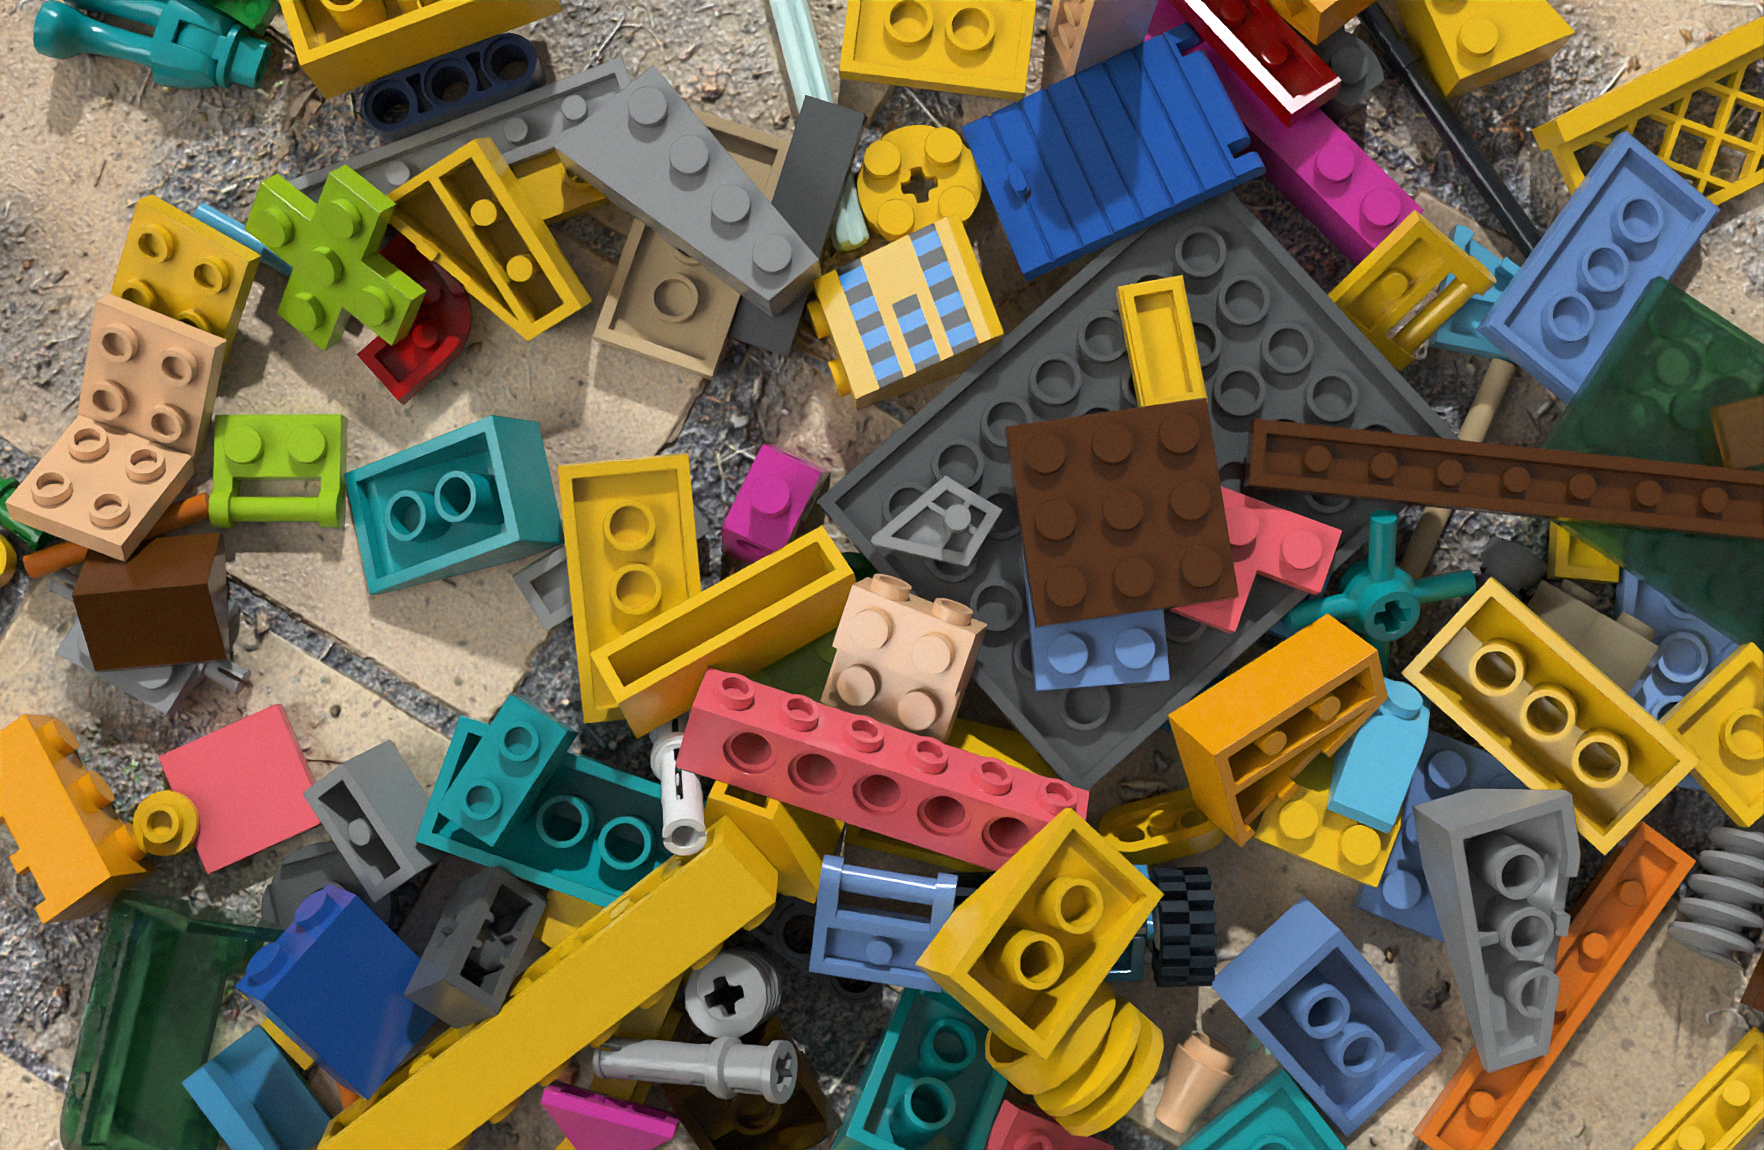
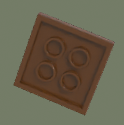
(1121, 512)

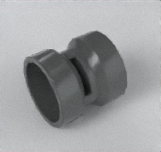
(1510, 566)

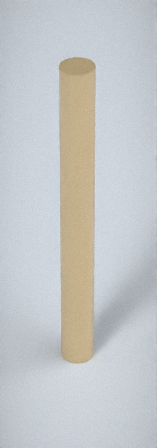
(1473, 429)

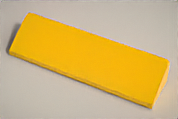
(1722, 1108)

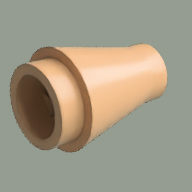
(1194, 1080)

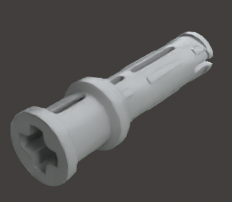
(722, 1066)

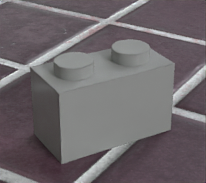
(373, 817)

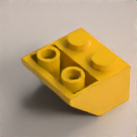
(785, 834)

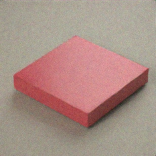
(244, 787)

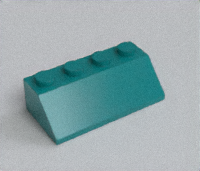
(584, 835)

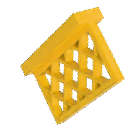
(1660, 87)

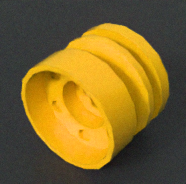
(1094, 1069)

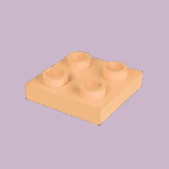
(151, 375)
(101, 488)

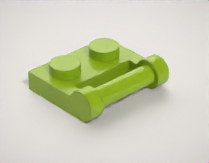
(279, 450)

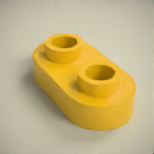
(1160, 829)

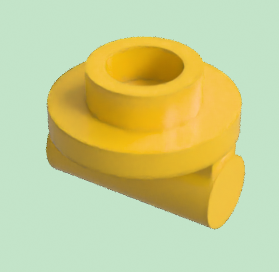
(166, 823)

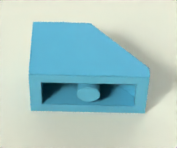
(1380, 759)

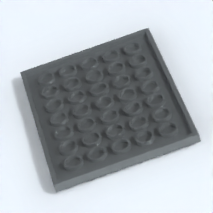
(1265, 351)

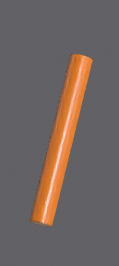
(69, 553)

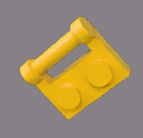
(1399, 277)

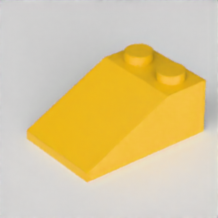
(1041, 934)

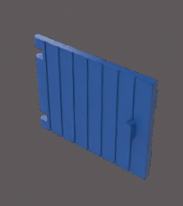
(1111, 151)

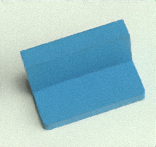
(258, 1096)

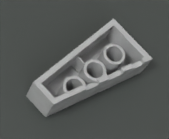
(680, 181)

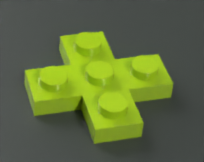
(335, 258)

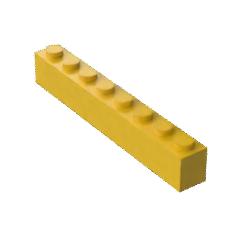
(567, 999)

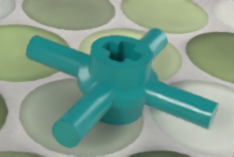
(1379, 595)

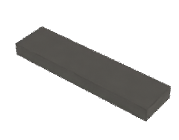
(808, 200)

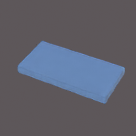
(1593, 262)

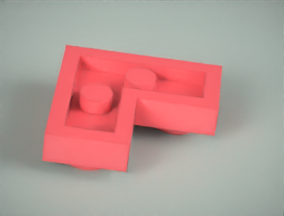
(1268, 544)

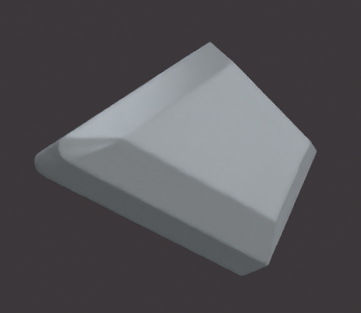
(941, 525)

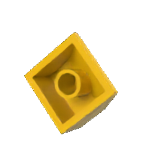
(1321, 836)

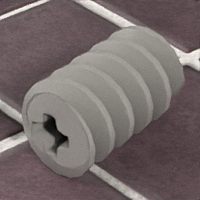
(1725, 896)
(724, 1015)

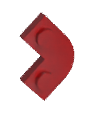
(436, 332)

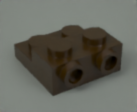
(751, 1120)

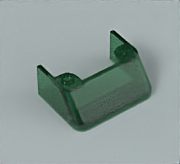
(154, 1022)

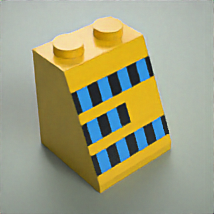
(905, 314)

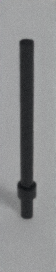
(1402, 60)

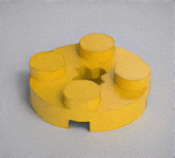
(911, 152)

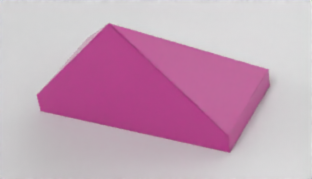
(606, 1121)

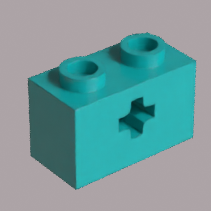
(507, 771)

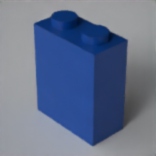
(340, 989)

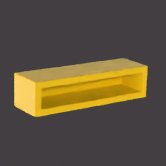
(727, 627)

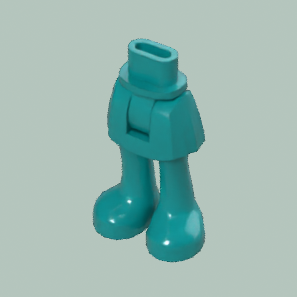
(189, 49)

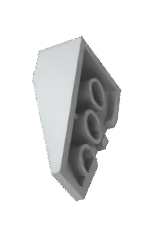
(1500, 893)

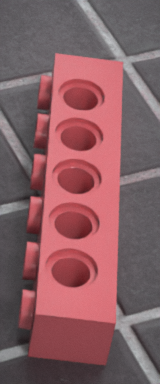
(868, 772)

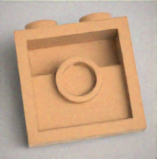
(903, 657)

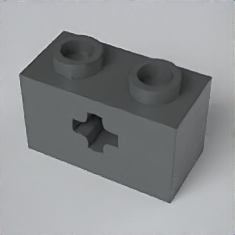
(476, 948)

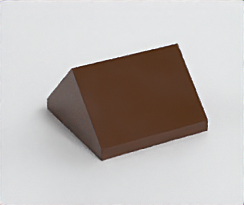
(157, 605)

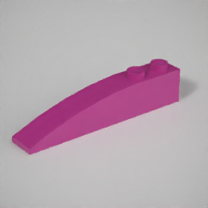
(1310, 161)

